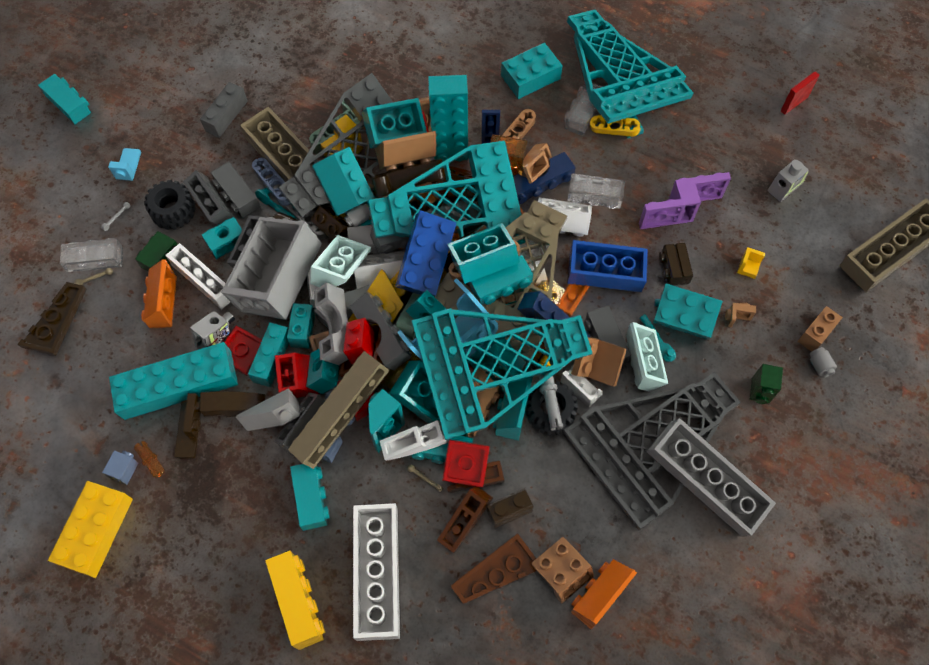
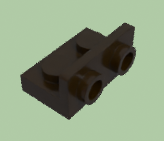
(329, 222)

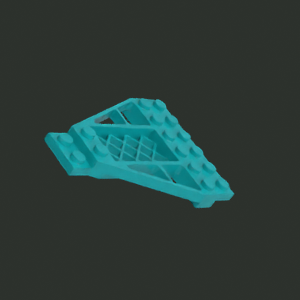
(623, 95)
(493, 190)
(450, 374)

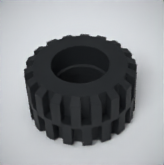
(166, 193)
(541, 419)

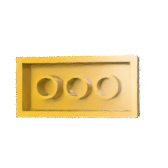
(90, 529)
(294, 600)

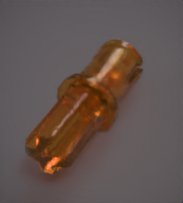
(149, 459)

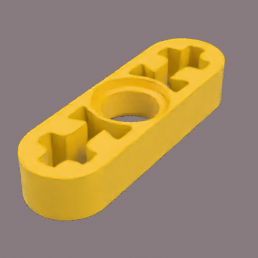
(619, 131)

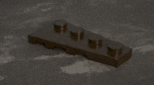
(55, 321)

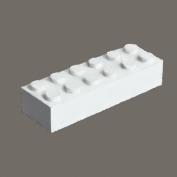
(375, 572)

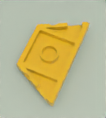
(387, 293)

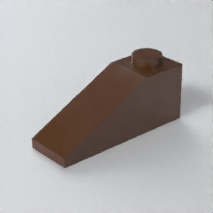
(464, 518)

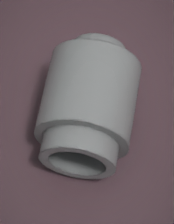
(357, 215)
(823, 362)

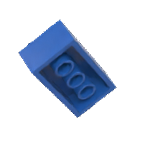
(425, 254)
(607, 266)

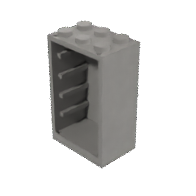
(272, 267)

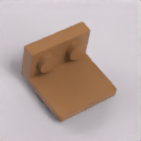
(603, 364)
(563, 569)

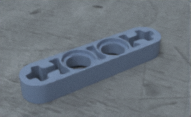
(269, 182)

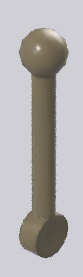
(108, 271)
(411, 468)

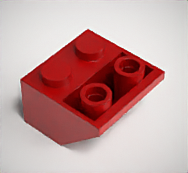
(293, 373)

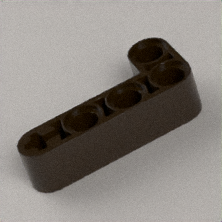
(391, 181)

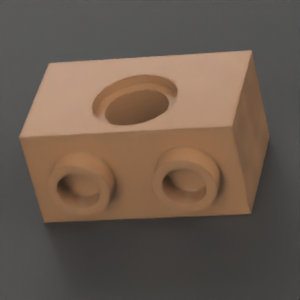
(820, 329)

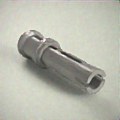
(549, 390)

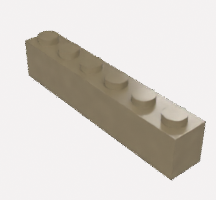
(338, 410)

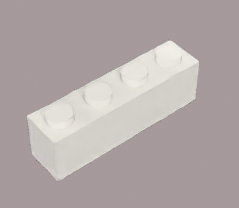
(198, 275)

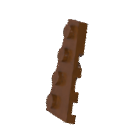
(500, 568)

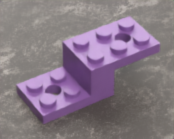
(684, 200)

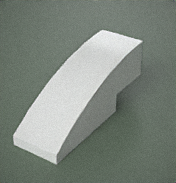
(413, 441)

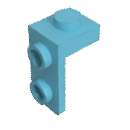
(127, 166)

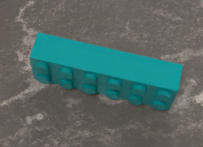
(449, 114)
(171, 380)

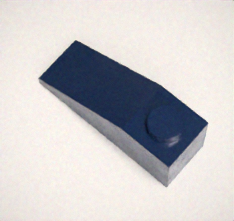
(490, 124)

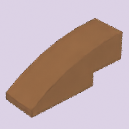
(536, 161)

